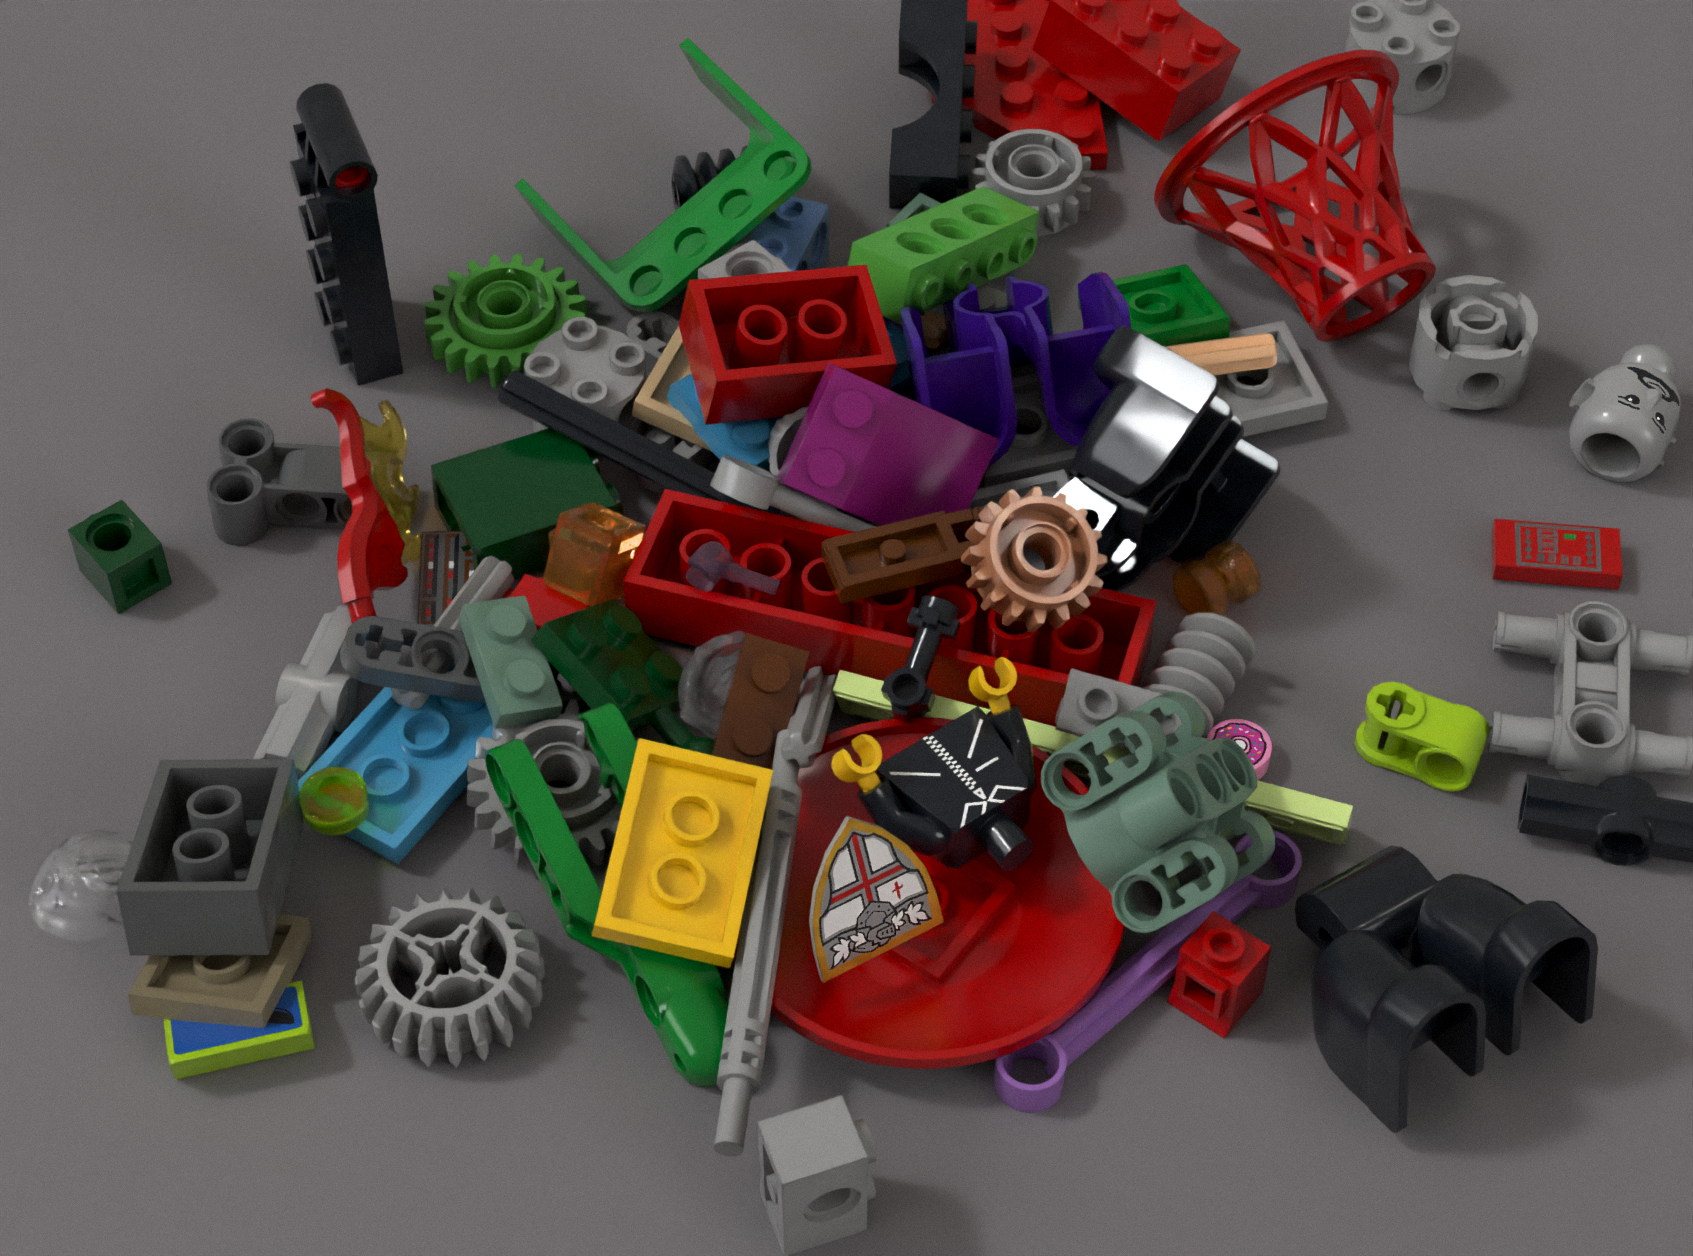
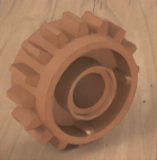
(1010, 582)

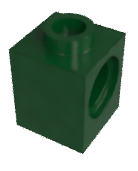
(120, 556)

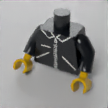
(957, 787)

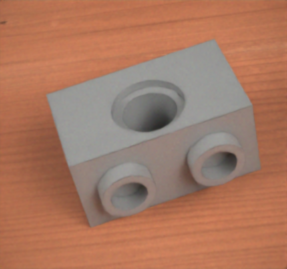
(815, 1174)

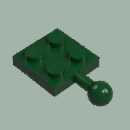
(616, 662)

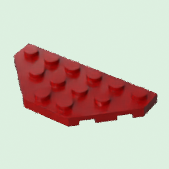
(1020, 87)

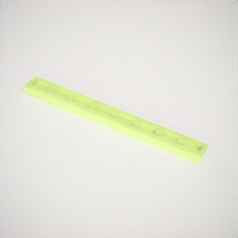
(1280, 806)

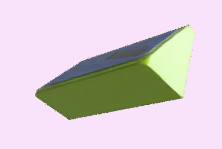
(210, 1047)

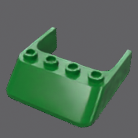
(711, 220)

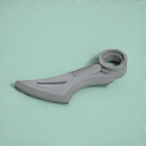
(763, 489)

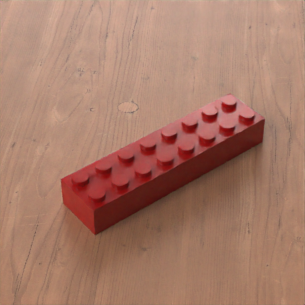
(870, 633)

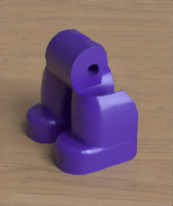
(976, 376)

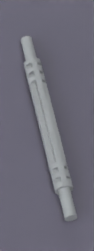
(757, 955)

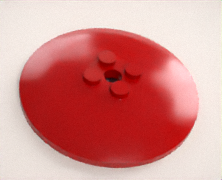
(990, 979)

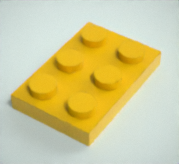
(683, 853)

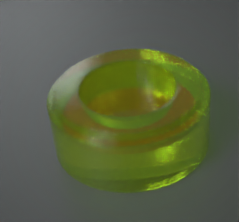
(334, 800)

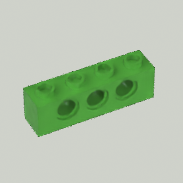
(945, 248)

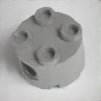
(1418, 39)
(1472, 344)
(593, 368)

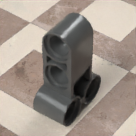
(273, 485)

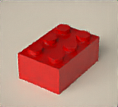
(1139, 58)
(767, 338)

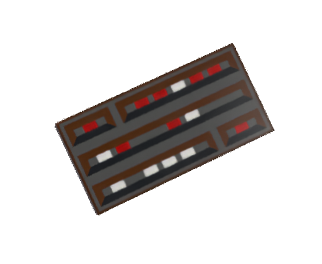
(442, 572)

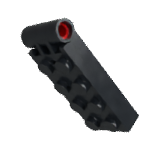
(346, 231)

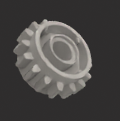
(1040, 173)

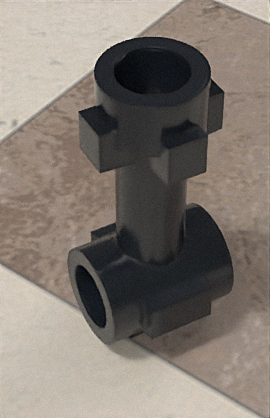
(907, 685)

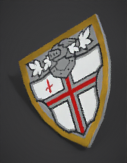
(867, 898)

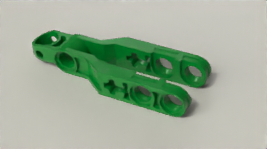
(676, 993)

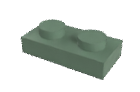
(507, 662)

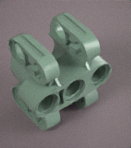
(1161, 809)

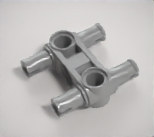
(1591, 707)

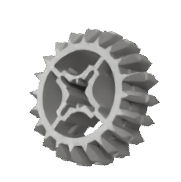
(456, 999)

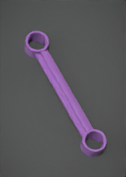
(1138, 980)

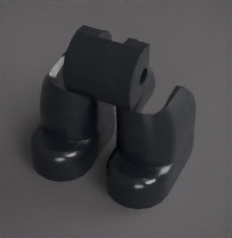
(1162, 462)
(1475, 960)

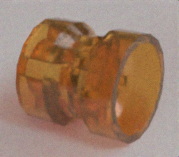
(1221, 578)

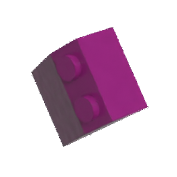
(883, 452)

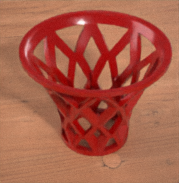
(1335, 240)

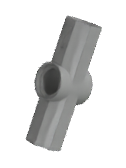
(313, 698)

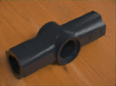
(1616, 817)

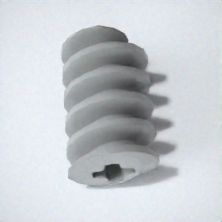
(1203, 662)

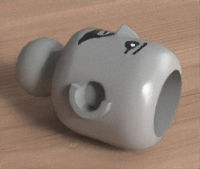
(1626, 416)

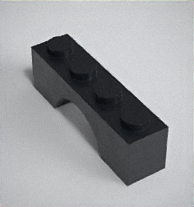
(933, 52)

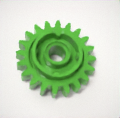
(498, 315)

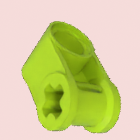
(1426, 740)

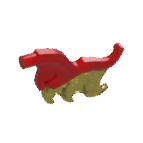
(378, 531)

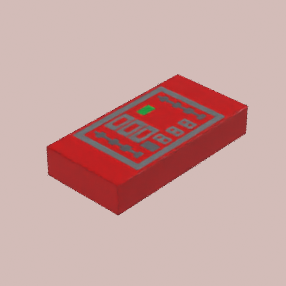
(1556, 554)

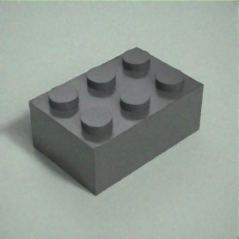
(211, 858)

